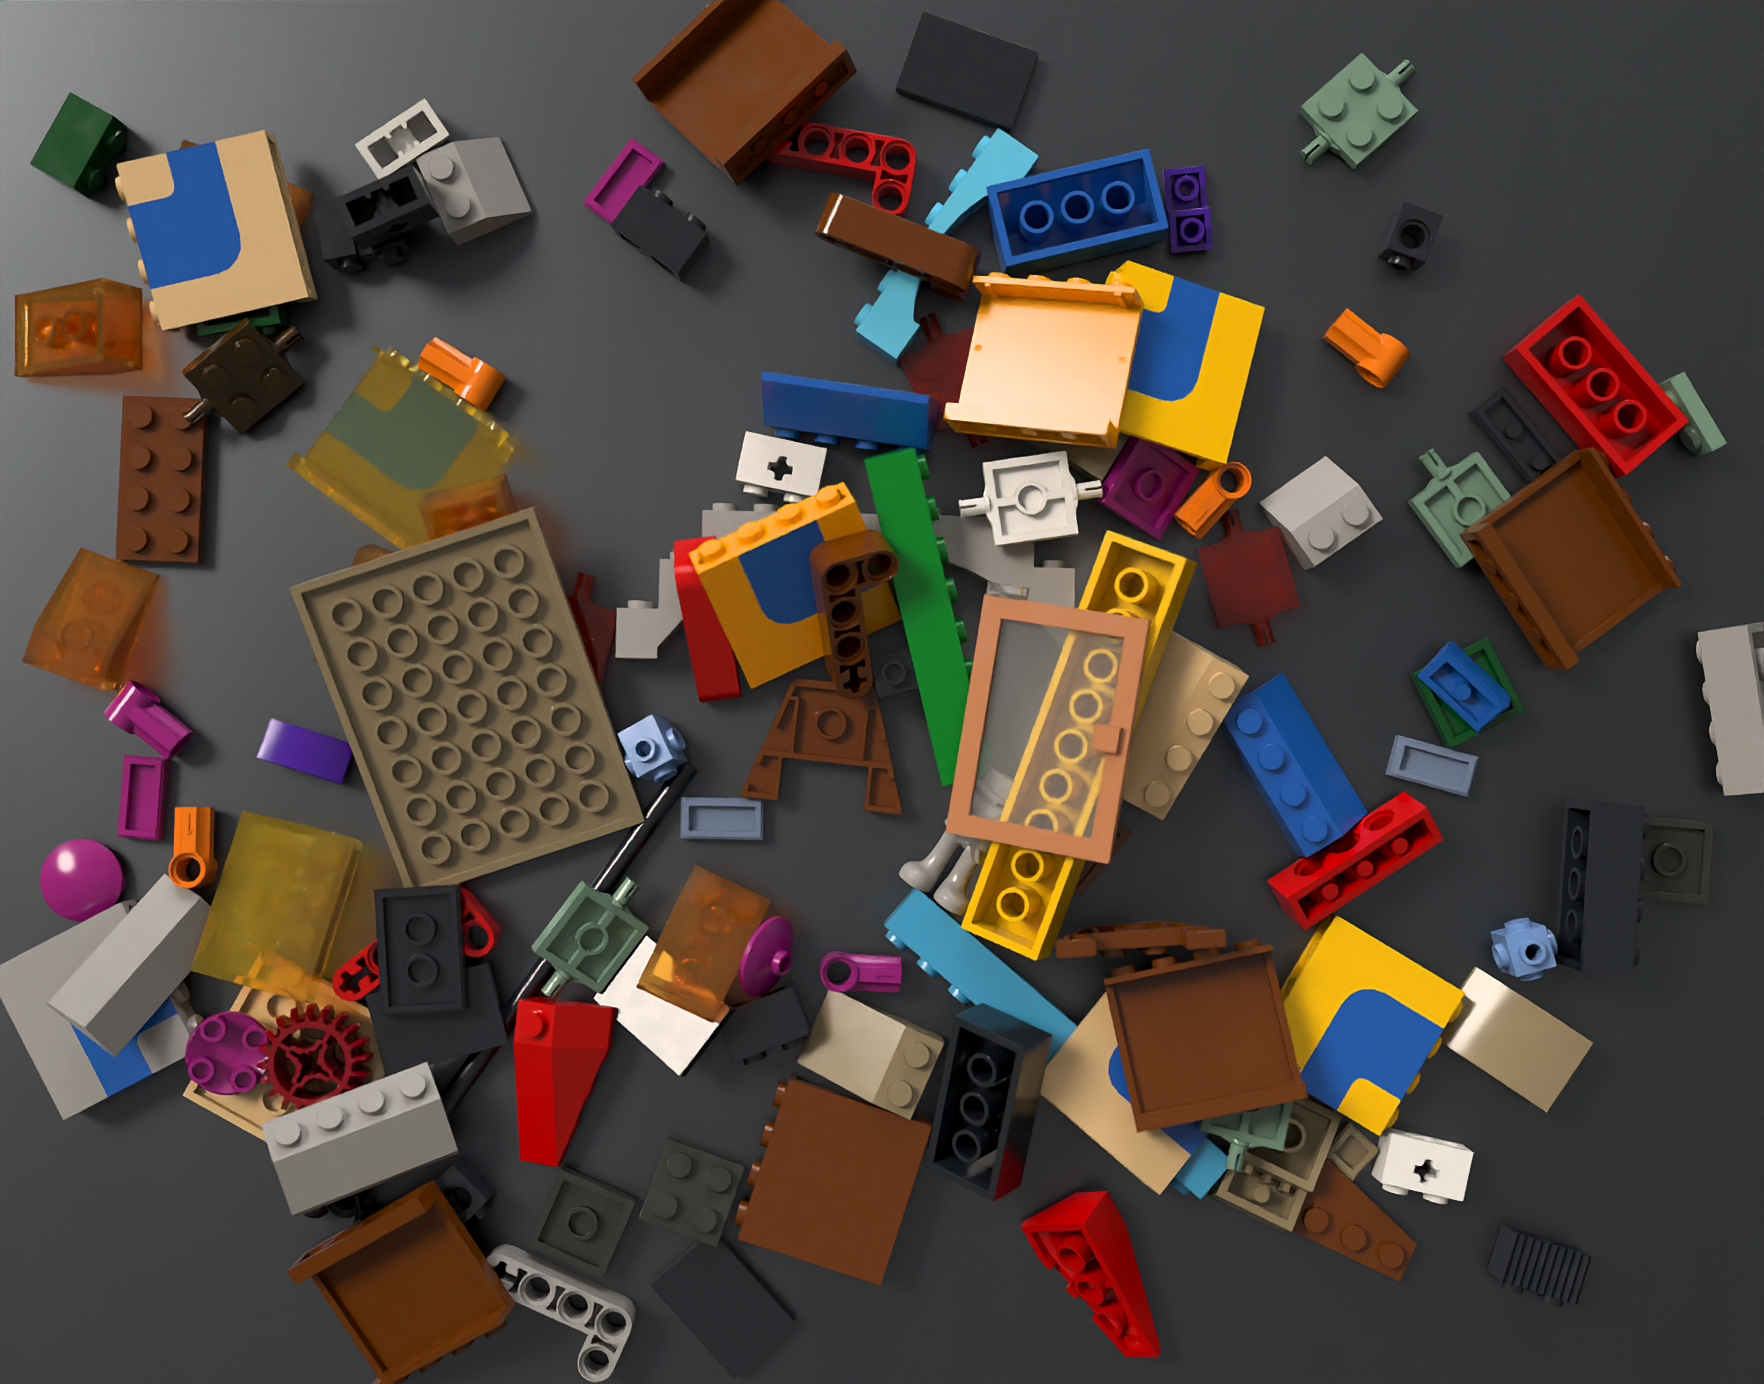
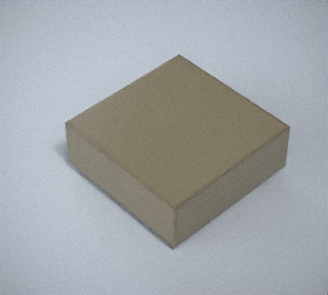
(1351, 1150)

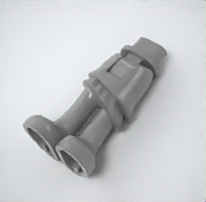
(952, 891)

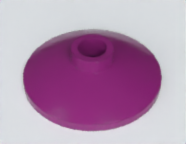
(766, 956)

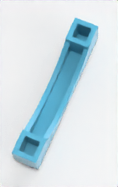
(889, 323)

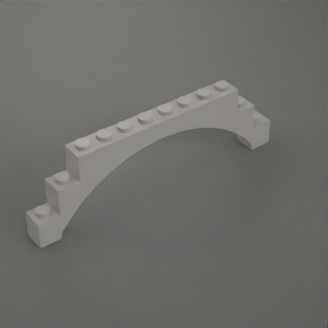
(969, 545)

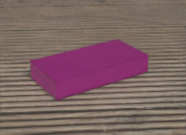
(630, 169)
(143, 797)

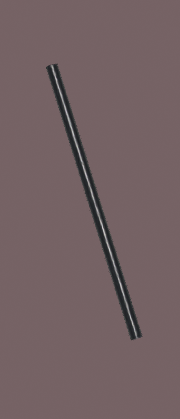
(542, 969)

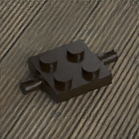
(242, 376)

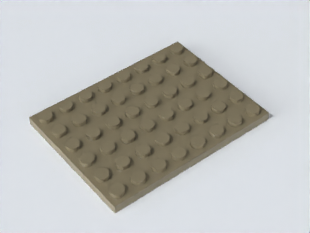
(469, 701)

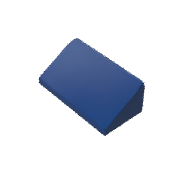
(1465, 686)

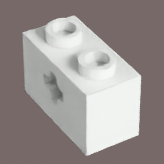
(402, 140)
(763, 452)
(1446, 1169)

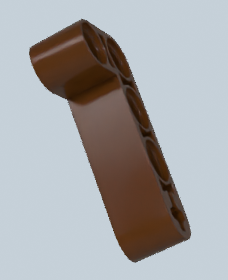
(900, 245)
(847, 619)

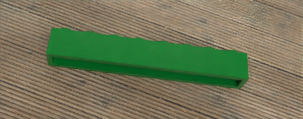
(924, 598)

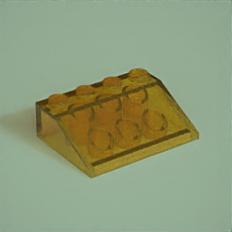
(277, 906)

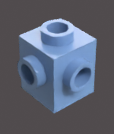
(653, 748)
(1511, 945)

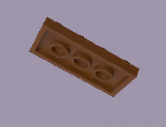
(161, 482)

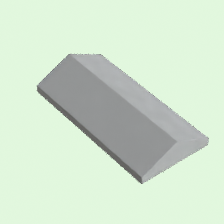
(134, 967)

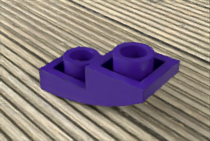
(1187, 209)
(305, 751)

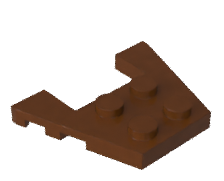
(827, 728)
(1149, 936)

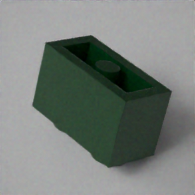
(80, 145)

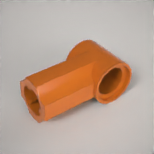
(1375, 354)
(468, 377)
(1211, 500)
(193, 841)

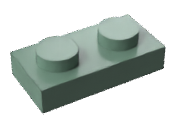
(1700, 432)

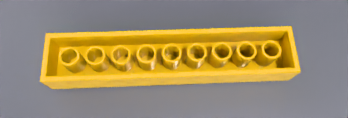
(1027, 890)

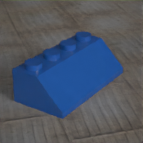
(1076, 213)
(849, 412)
(1291, 766)

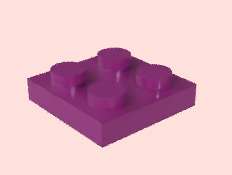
(1147, 485)

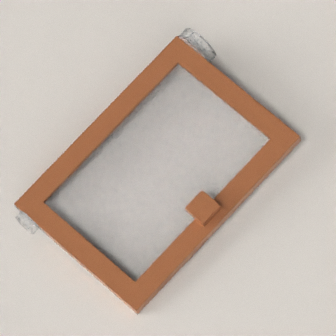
(1047, 726)

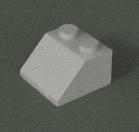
(473, 187)
(1319, 512)

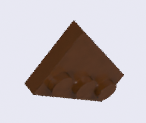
(1352, 1225)

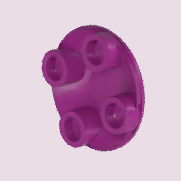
(81, 879)
(225, 1053)

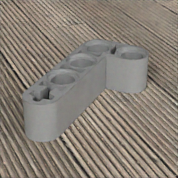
(556, 1305)

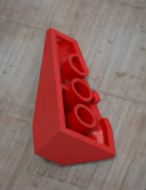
(556, 1063)
(1095, 1255)

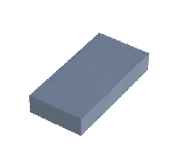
(1431, 765)
(722, 818)

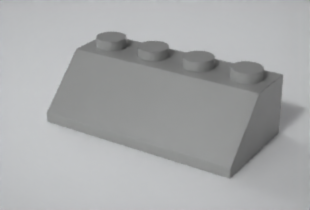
(1736, 700)
(359, 1139)

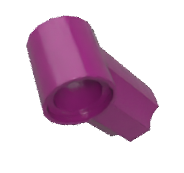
(140, 713)
(866, 972)

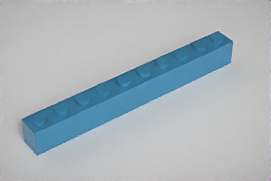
(986, 978)

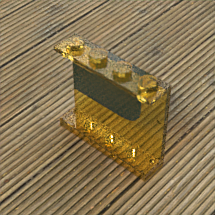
(396, 445)

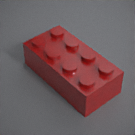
(1595, 387)

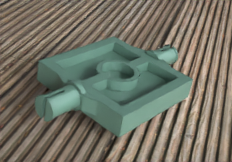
(1357, 111)
(1456, 501)
(590, 937)
(1250, 1129)

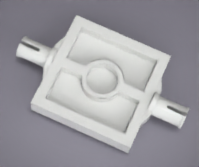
(1030, 499)

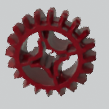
(300, 1053)

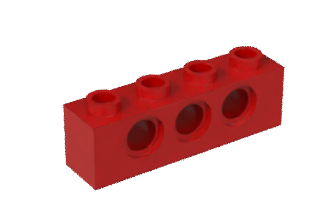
(1356, 860)

